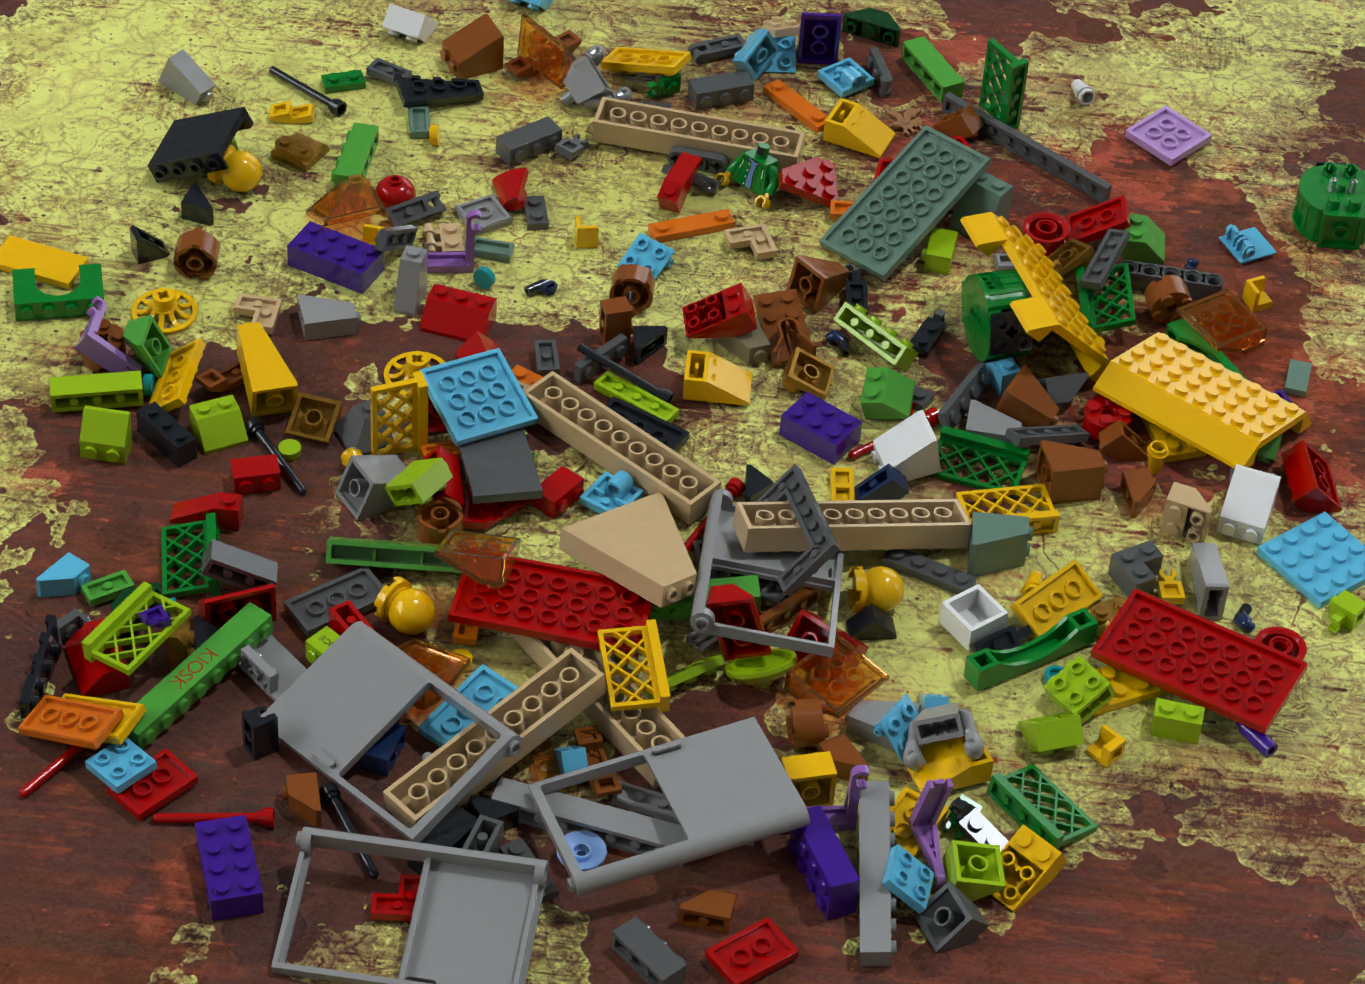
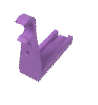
(457, 261)
(99, 349)
(845, 816)
(924, 828)

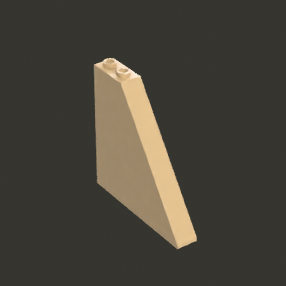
(636, 549)

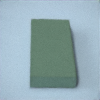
(419, 122)
(493, 249)
(1297, 378)

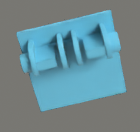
(785, 58)
(1246, 244)
(648, 254)
(896, 723)

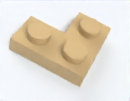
(780, 27)
(752, 236)
(261, 308)

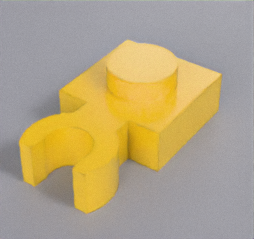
(1169, 589)

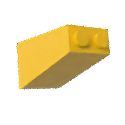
(265, 374)

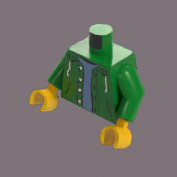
(756, 172)

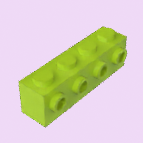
(875, 336)
(96, 390)

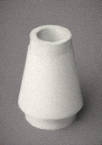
(1083, 92)

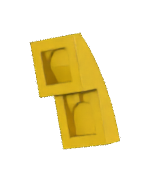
(286, 113)
(841, 484)

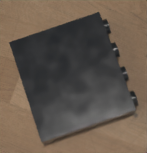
(197, 144)

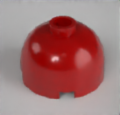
(395, 190)

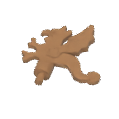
(906, 121)

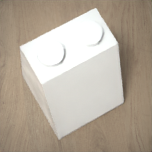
(909, 448)
(1248, 504)

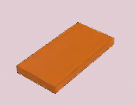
(71, 722)

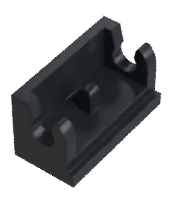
(260, 733)

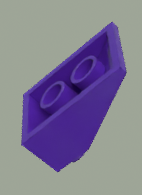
(818, 38)

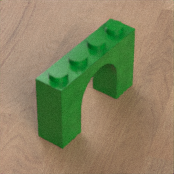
(36, 305)

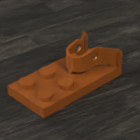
(783, 325)

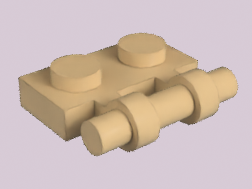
(448, 234)

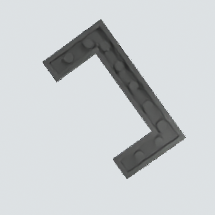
(823, 546)

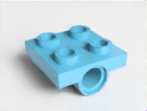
(845, 77)
(610, 492)
(121, 765)
(908, 878)

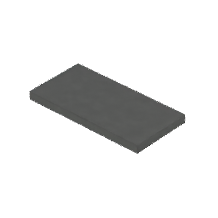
(500, 468)

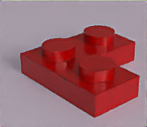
(396, 906)

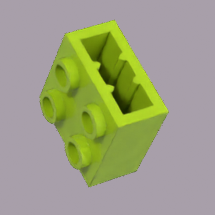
(419, 482)
(1079, 689)

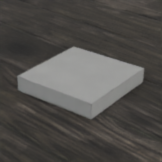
(493, 213)

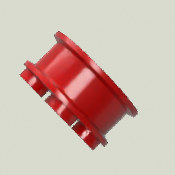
(1046, 229)
(1102, 413)
(1284, 641)

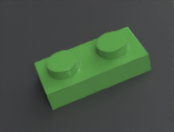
(106, 588)

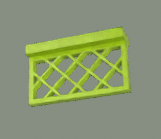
(122, 621)

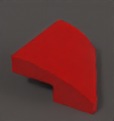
(511, 188)

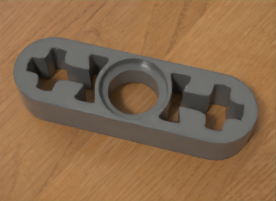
(714, 157)

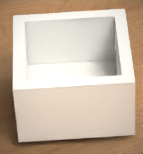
(972, 616)

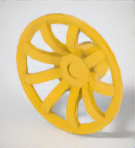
(165, 303)
(414, 362)

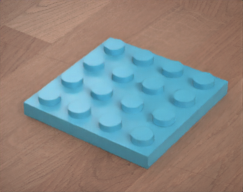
(478, 397)
(1317, 559)
(483, 688)

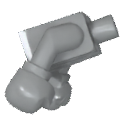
(586, 82)
(937, 725)

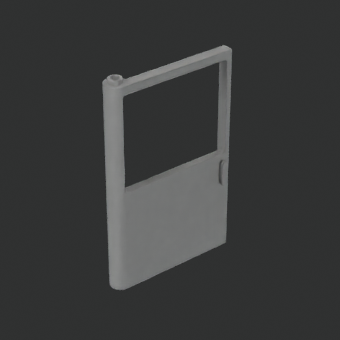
(724, 553)
(355, 698)
(719, 786)
(468, 920)

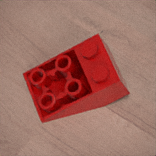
(720, 314)

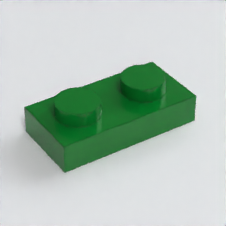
(343, 81)

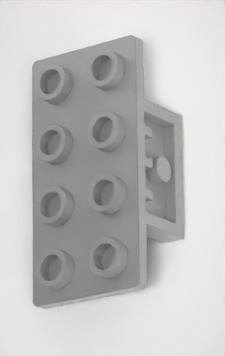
(271, 667)

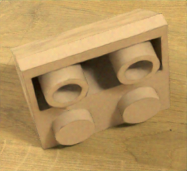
(1186, 514)

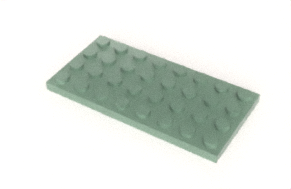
(905, 202)

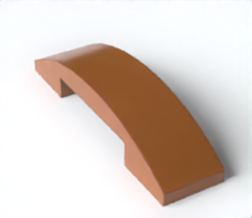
(522, 68)
(222, 380)
(592, 740)

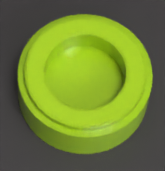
(290, 449)

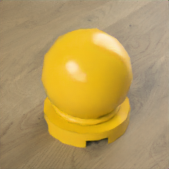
(243, 171)
(876, 586)
(405, 607)

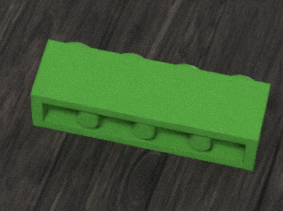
(932, 68)
(356, 152)

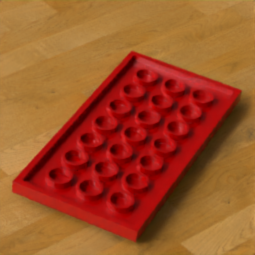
(552, 605)
(1199, 660)

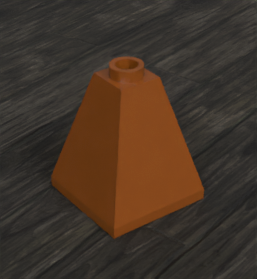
(816, 281)
(1028, 401)

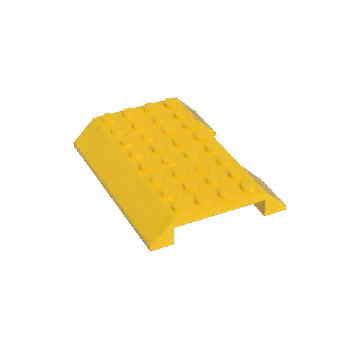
(1051, 301)
(1198, 400)

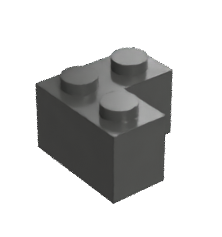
(1136, 567)

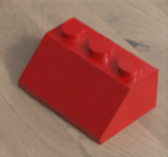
(457, 313)
(1310, 480)
(222, 608)
(736, 608)
(814, 628)
(94, 677)

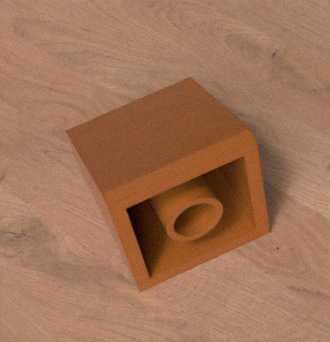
(474, 49)
(1070, 472)

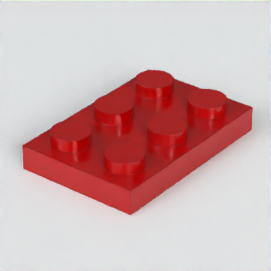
(1096, 220)
(157, 787)
(752, 953)

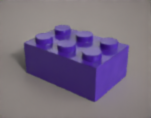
(820, 428)

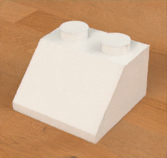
(408, 23)

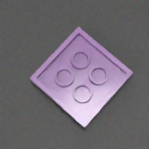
(1168, 135)

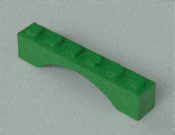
(1183, 333)
(993, 666)

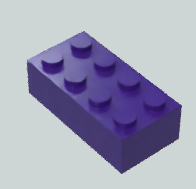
(335, 257)
(825, 865)
(229, 867)

